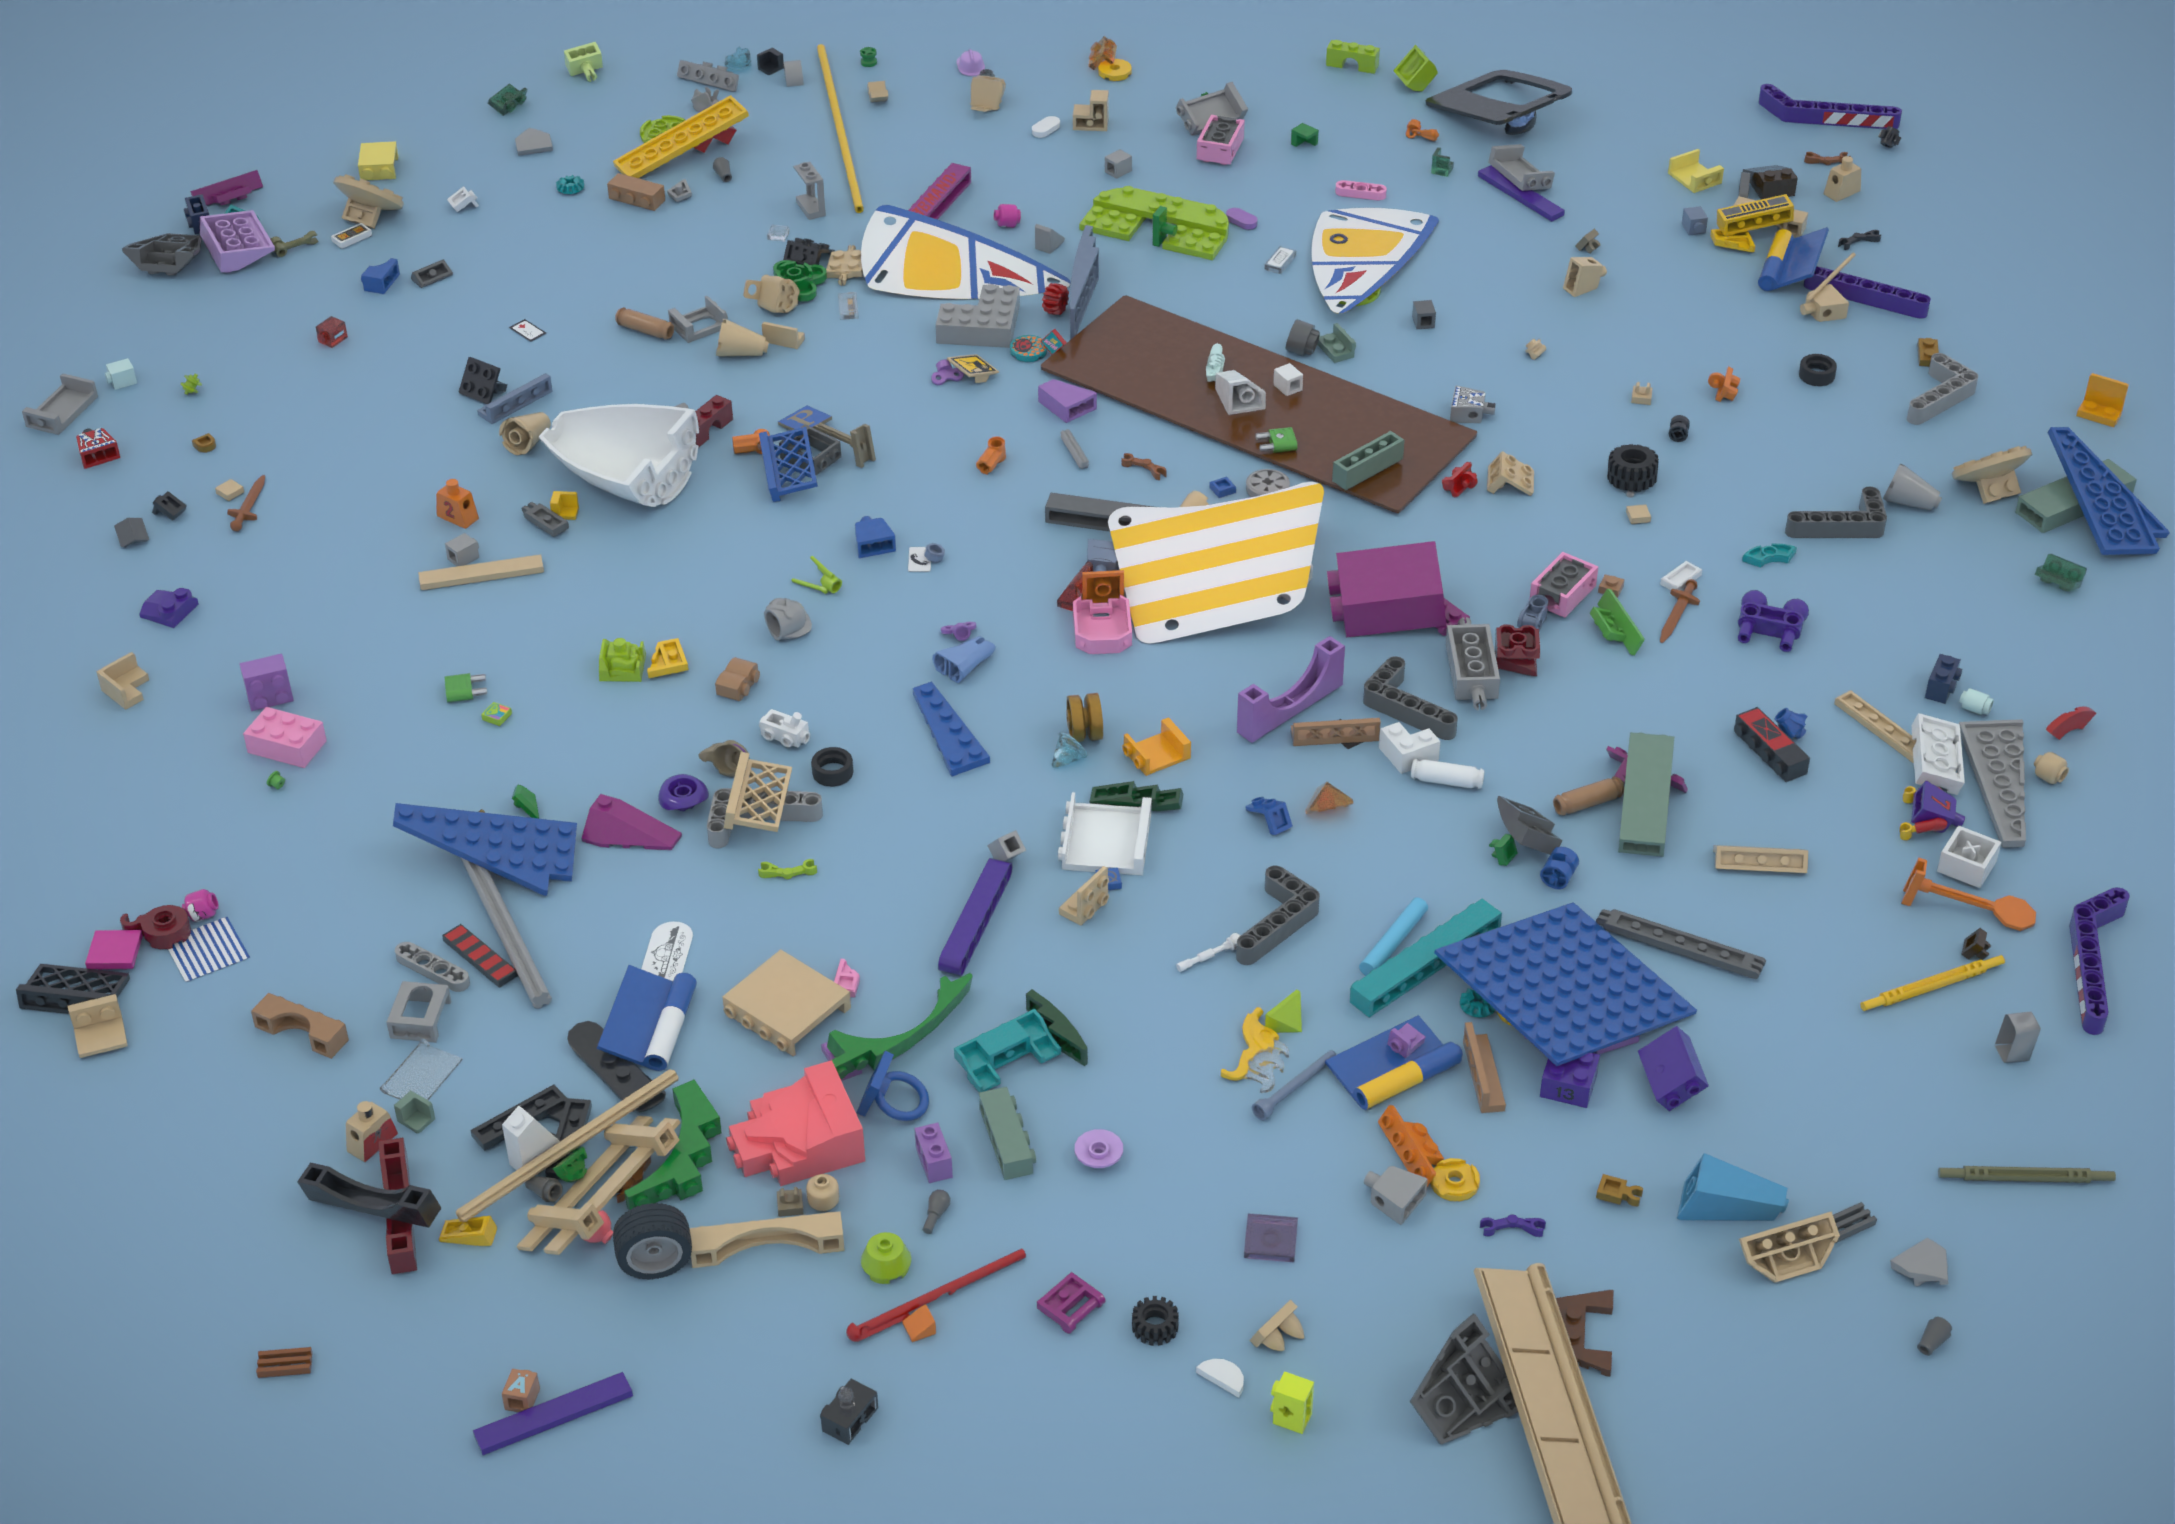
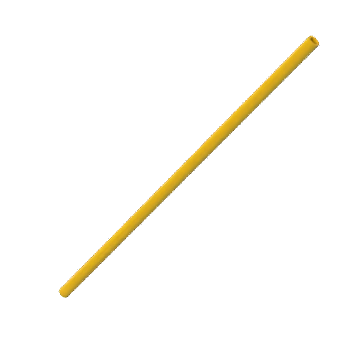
(847, 159)

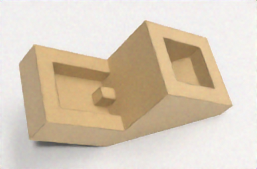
(877, 91)

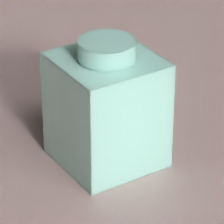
(120, 374)

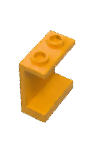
(1159, 750)

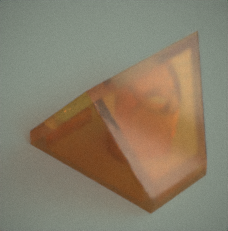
(1327, 798)

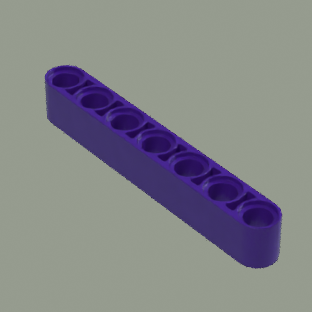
(1873, 293)
(975, 917)

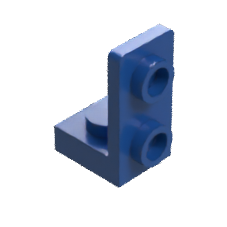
(1274, 812)

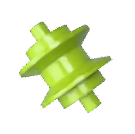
(191, 383)

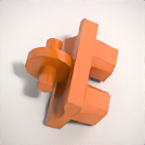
(1726, 384)

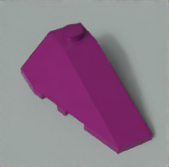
(622, 824)

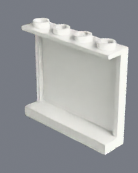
(1105, 837)

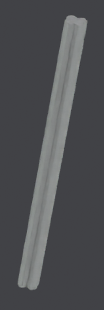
(508, 934)

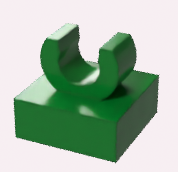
(1504, 849)

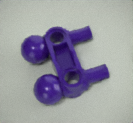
(1770, 620)

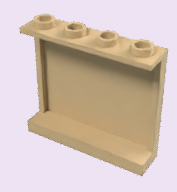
(784, 1000)

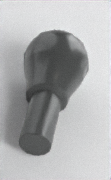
(937, 1205)

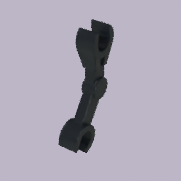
(1872, 236)

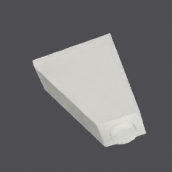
(1239, 393)
(525, 1138)

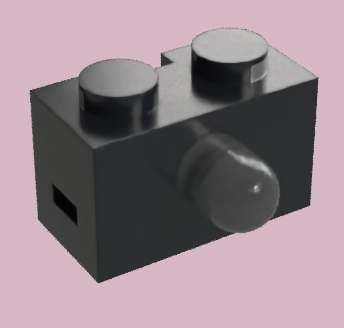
(848, 1411)

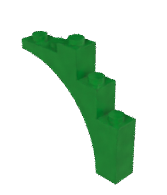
(679, 1171)

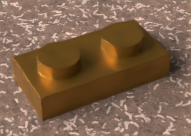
(1926, 349)

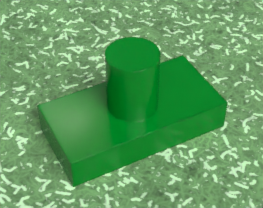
(1161, 227)

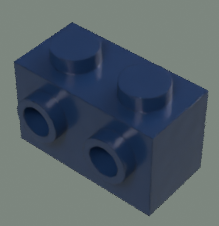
(195, 209)
(1943, 678)

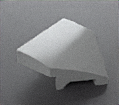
(532, 142)
(1923, 1262)

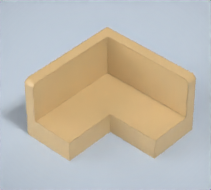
(121, 679)

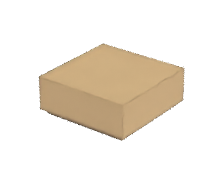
(229, 490)
(1638, 514)

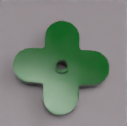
(804, 276)

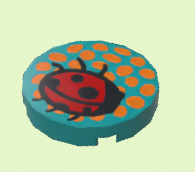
(1027, 348)

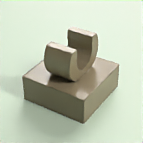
(1589, 242)
(790, 1202)

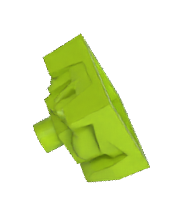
(1416, 69)
(621, 661)

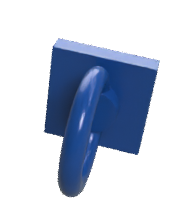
(879, 1085)

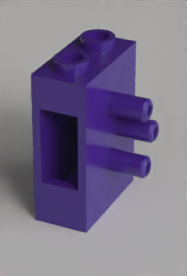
(1673, 1068)

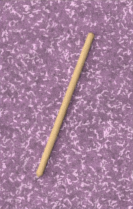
(1830, 277)

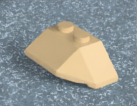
(1791, 1247)

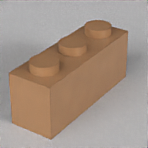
(636, 191)

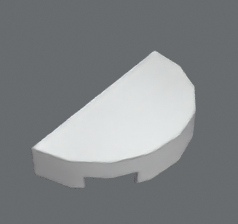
(1223, 1374)

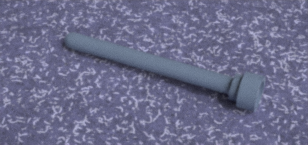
(1264, 1107)

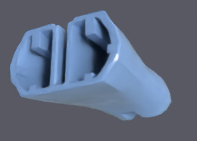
(963, 658)

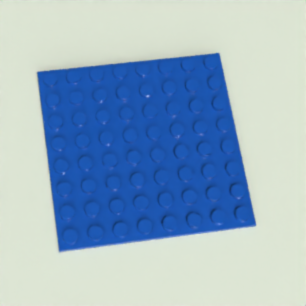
(1565, 983)

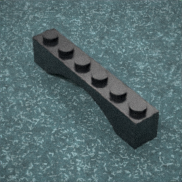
(407, 1205)

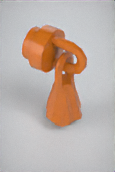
(1414, 126)

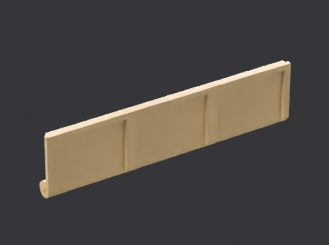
(1551, 1397)

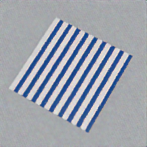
(208, 949)

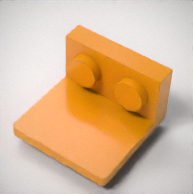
(2103, 400)

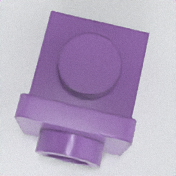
(1405, 1040)

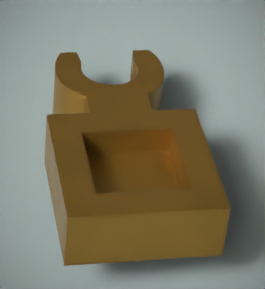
(1616, 1189)

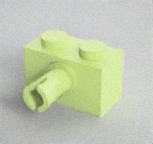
(584, 60)

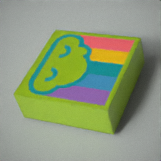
(496, 714)

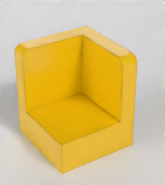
(565, 504)

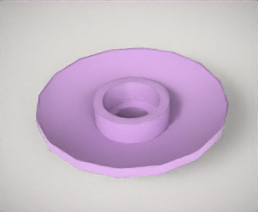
(1098, 1148)

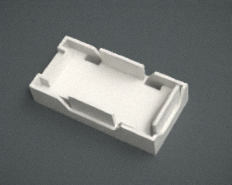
(1938, 753)

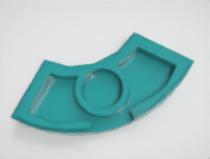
(1776, 552)

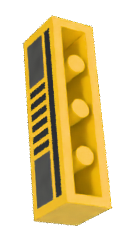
(1755, 215)

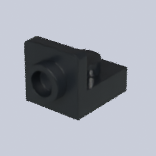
(168, 505)

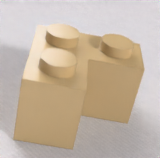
(1092, 116)

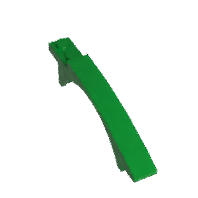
(857, 1052)

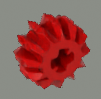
(1055, 298)

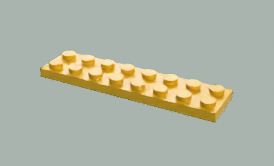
(681, 138)

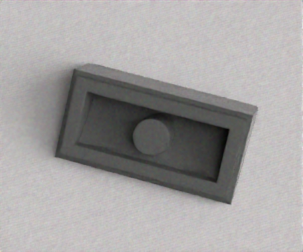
(431, 273)

